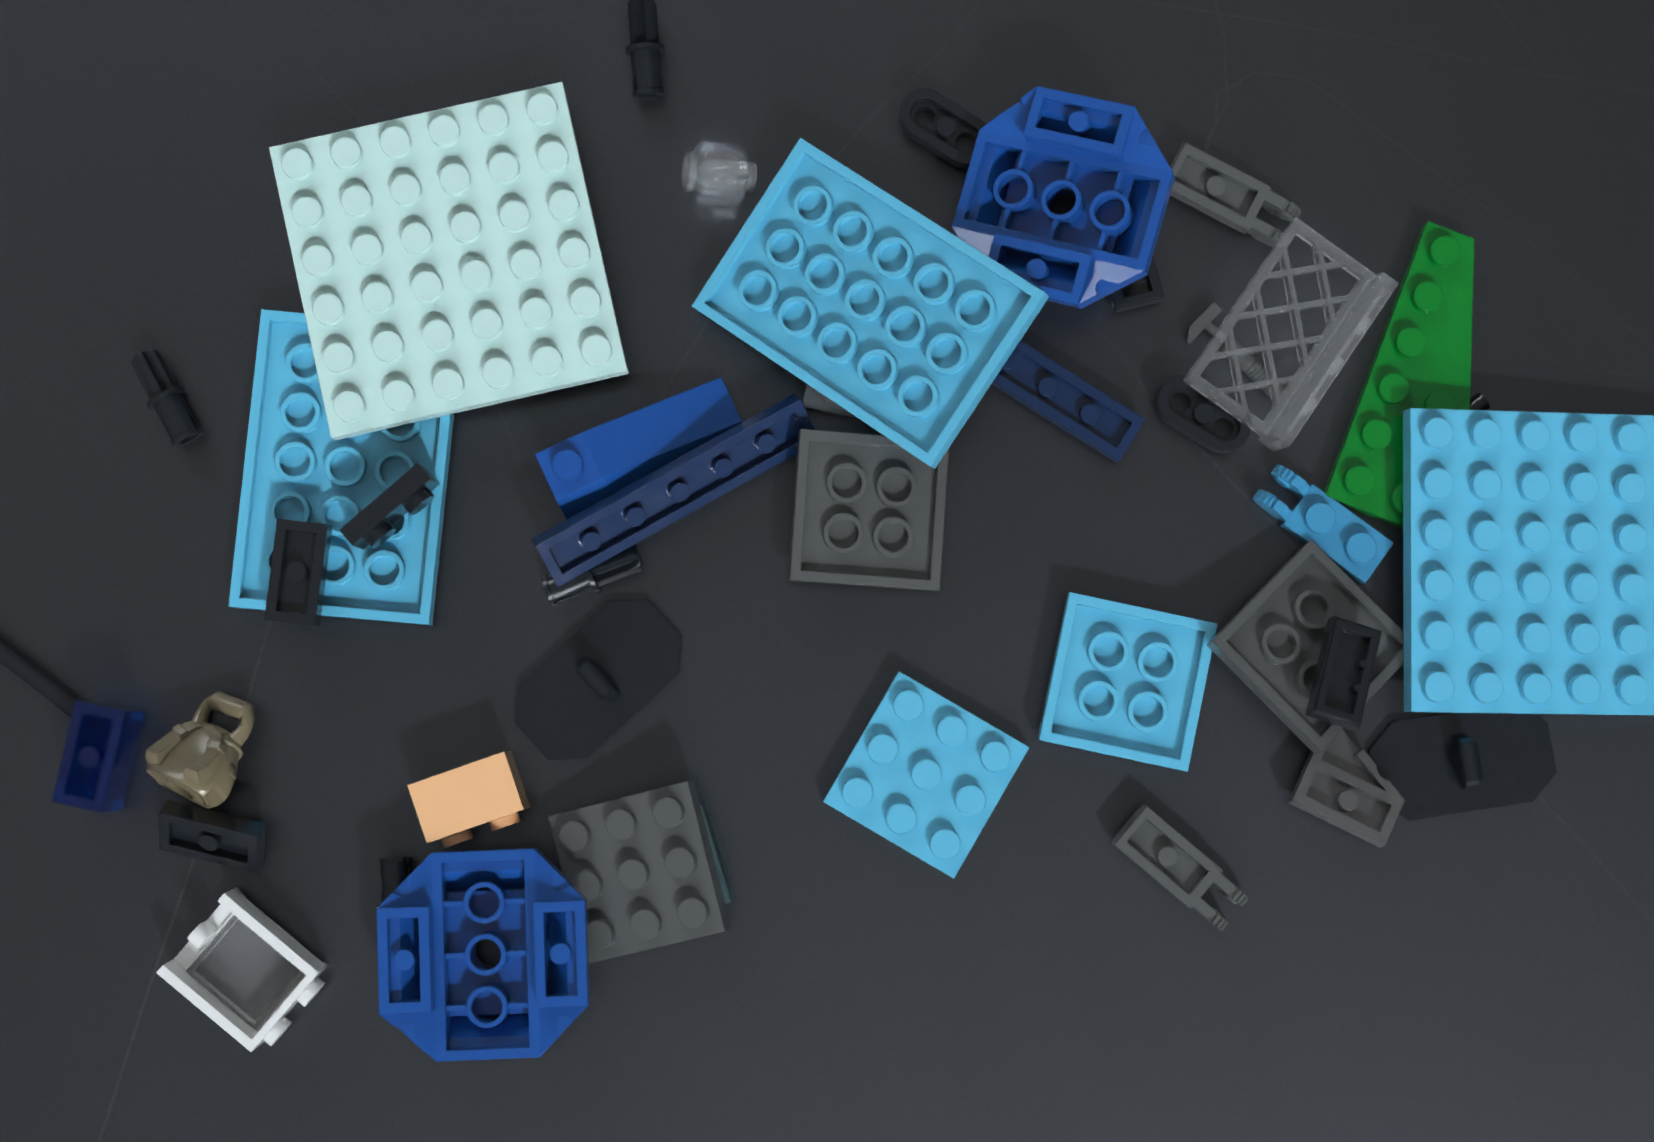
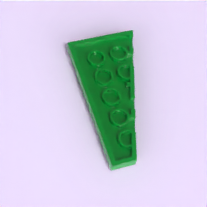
(1417, 364)

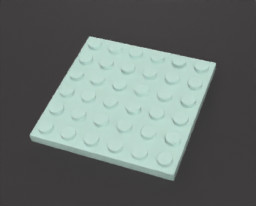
(448, 261)

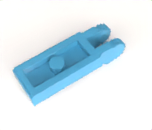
(1332, 527)

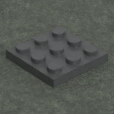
(866, 513)
(1280, 635)
(642, 870)

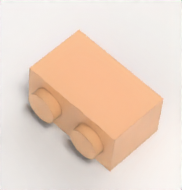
(468, 798)

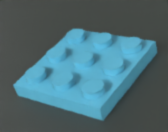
(1127, 681)
(926, 774)

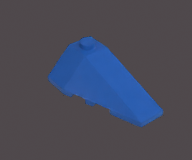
(634, 445)

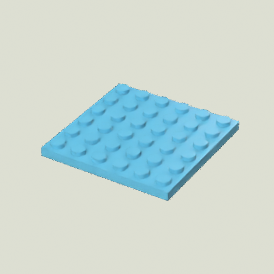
(1528, 562)

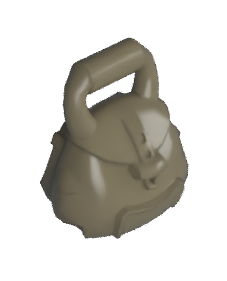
(201, 757)

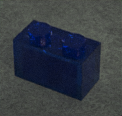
(98, 756)

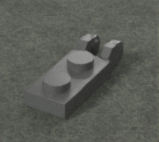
(1228, 194)
(1175, 863)

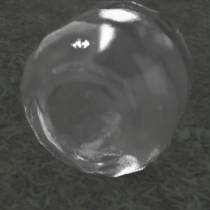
(718, 174)

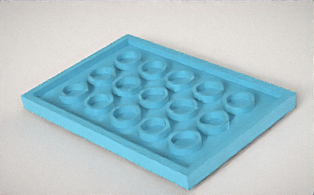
(869, 302)
(309, 477)

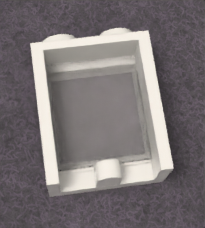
(244, 971)

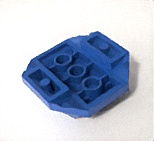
(1059, 147)
(430, 963)

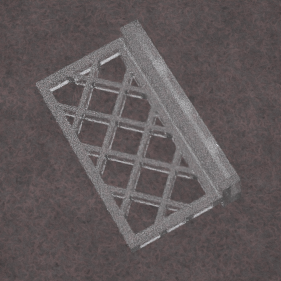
(1326, 357)

